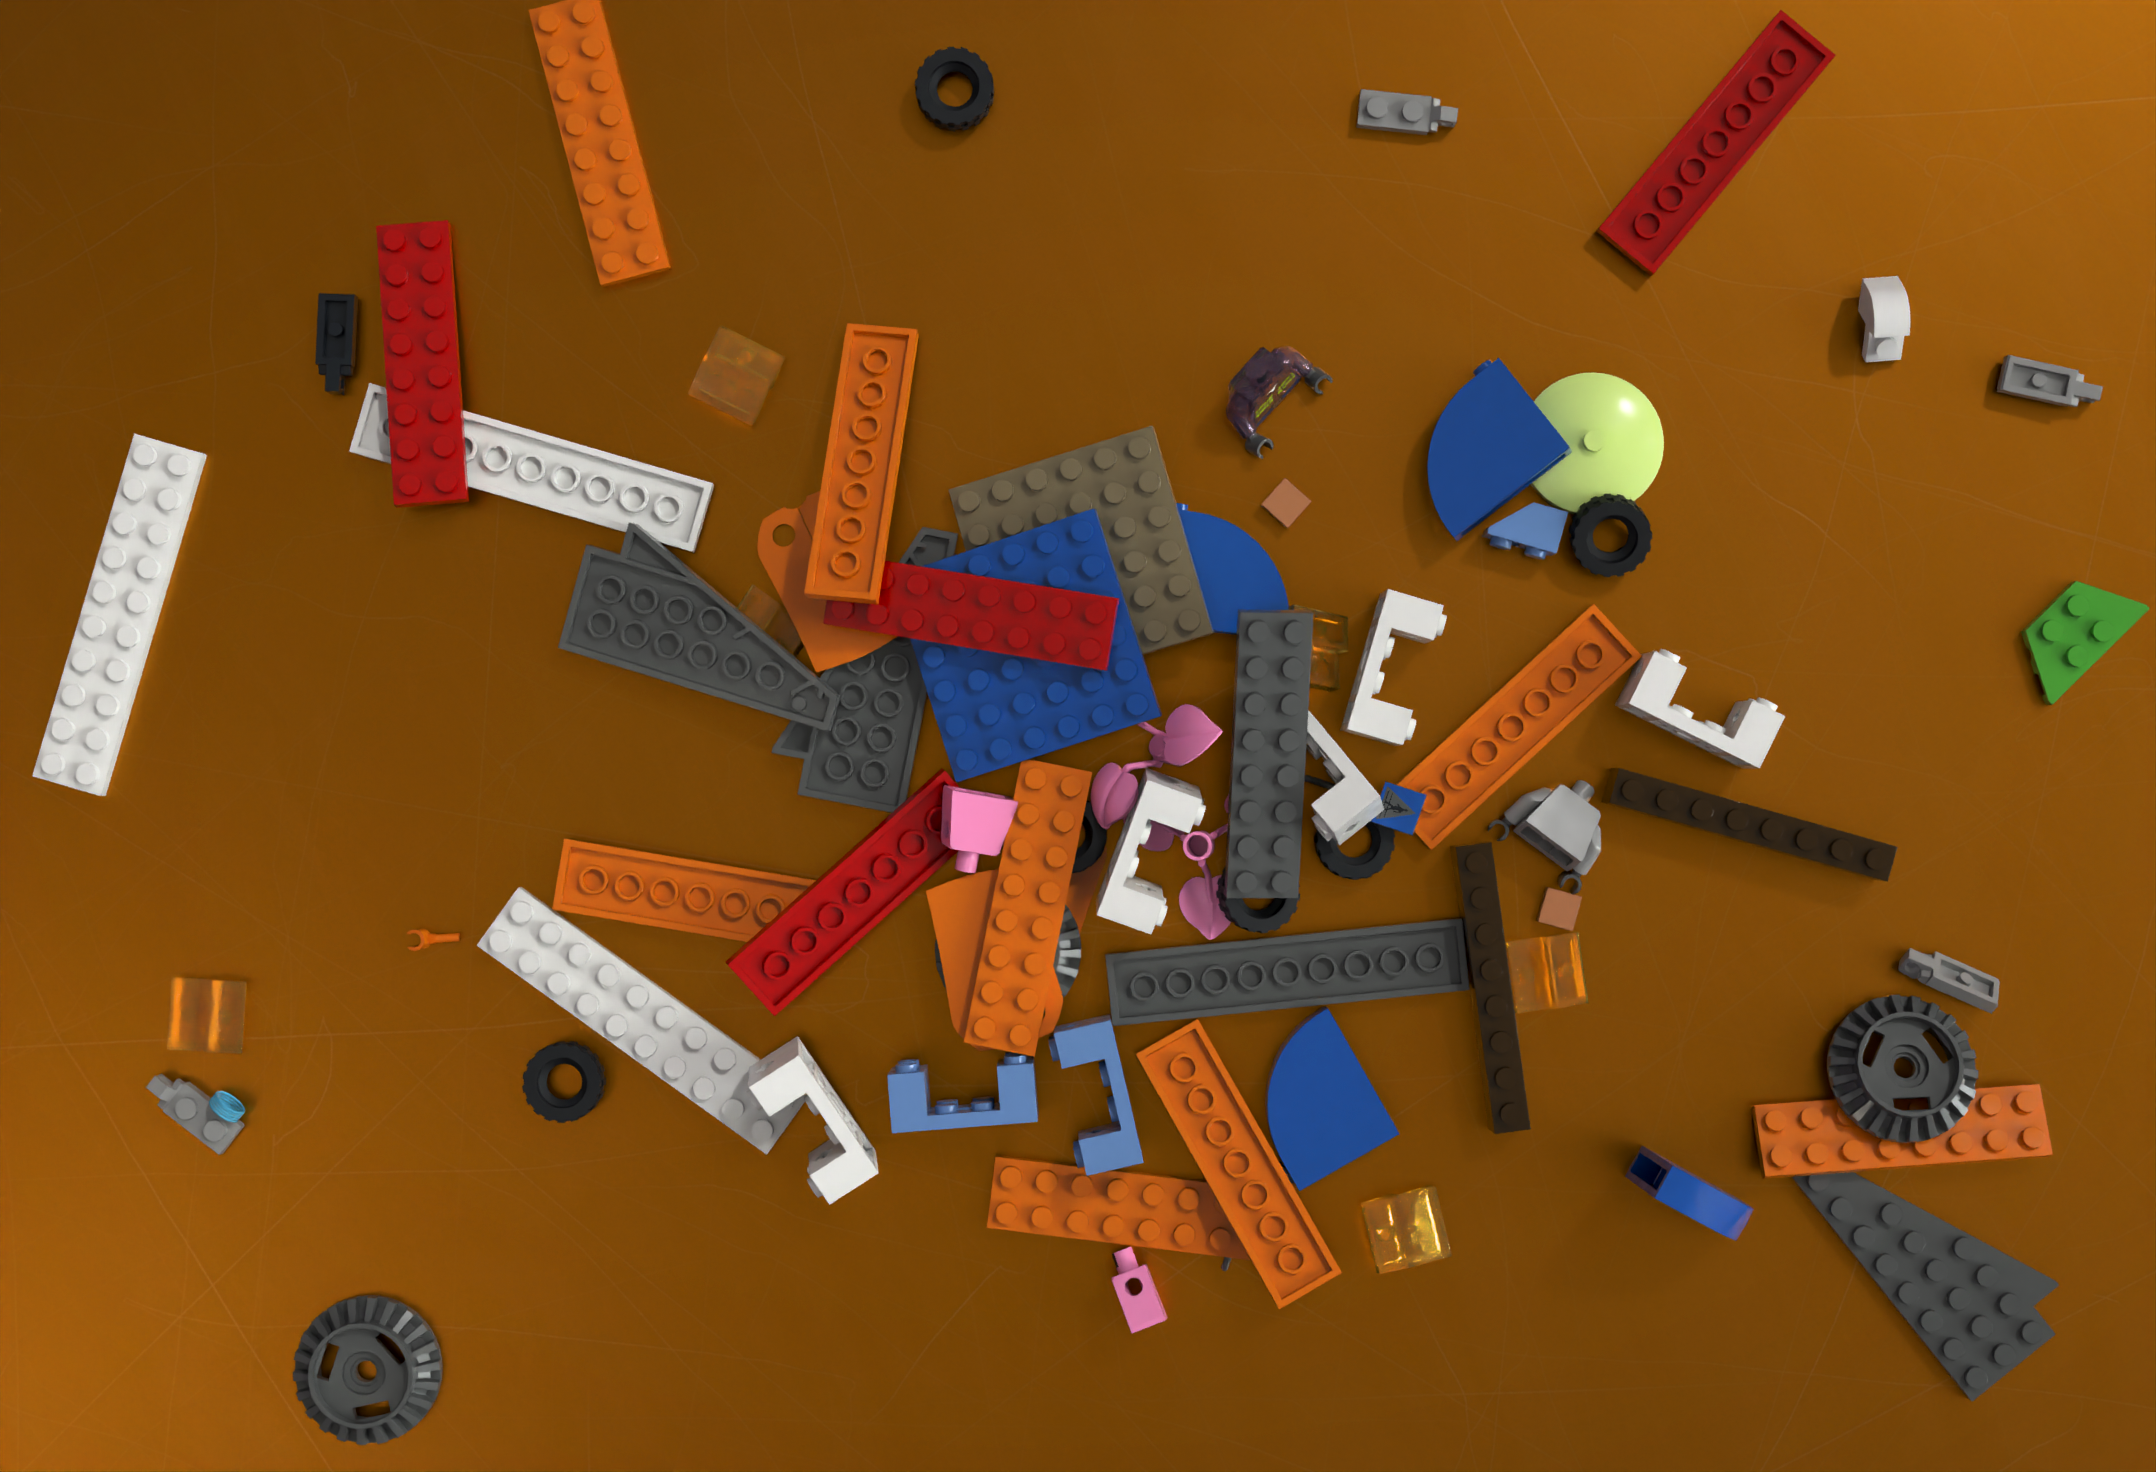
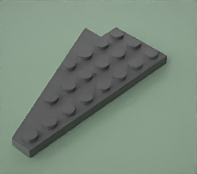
(670, 624)
(878, 719)
(1949, 1287)

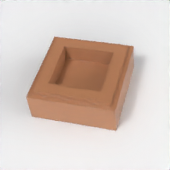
(1285, 503)
(1559, 908)

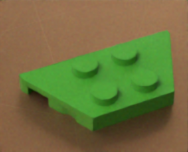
(2076, 633)

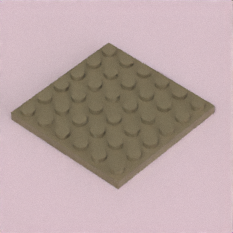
(1137, 514)

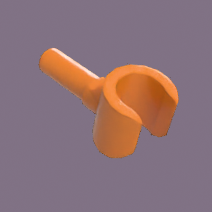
(433, 938)

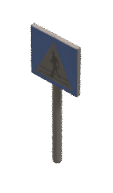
(1400, 805)

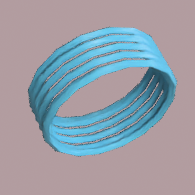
(226, 1106)

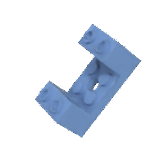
(912, 1105)
(1111, 1144)

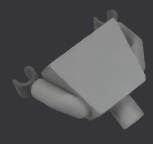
(1559, 826)

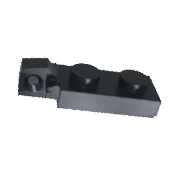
(336, 339)

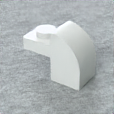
(1886, 316)

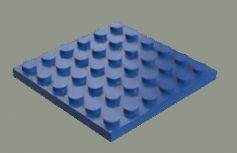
(1016, 707)

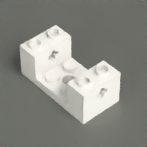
(1403, 617)
(1741, 740)
(1352, 799)
(1128, 897)
(848, 1155)

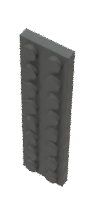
(1268, 753)

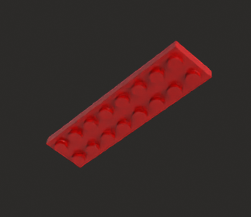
(1715, 143)
(422, 364)
(986, 615)
(846, 900)

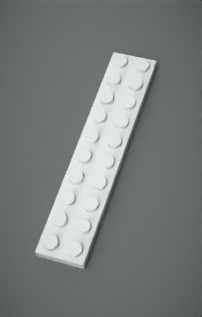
(560, 475)
(119, 615)
(633, 1014)

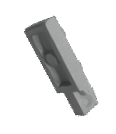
(1403, 112)
(2045, 382)
(1952, 978)
(192, 1111)

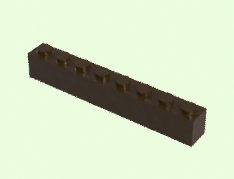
(1749, 824)
(1490, 987)

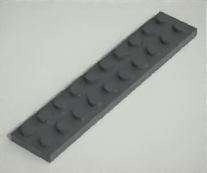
(1287, 971)

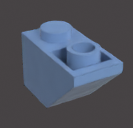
(1533, 528)

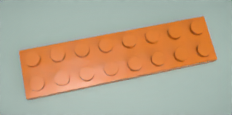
(599, 140)
(861, 464)
(1517, 722)
(670, 890)
(1028, 908)
(1822, 1140)
(1238, 1164)
(1110, 1207)

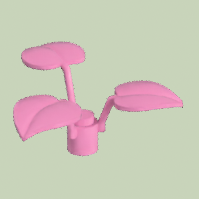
(1186, 738)
(1198, 895)

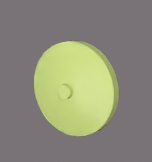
(1611, 438)

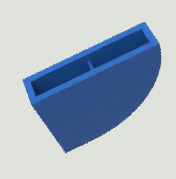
(1488, 448)
(1230, 570)
(1321, 1102)
(1689, 1193)

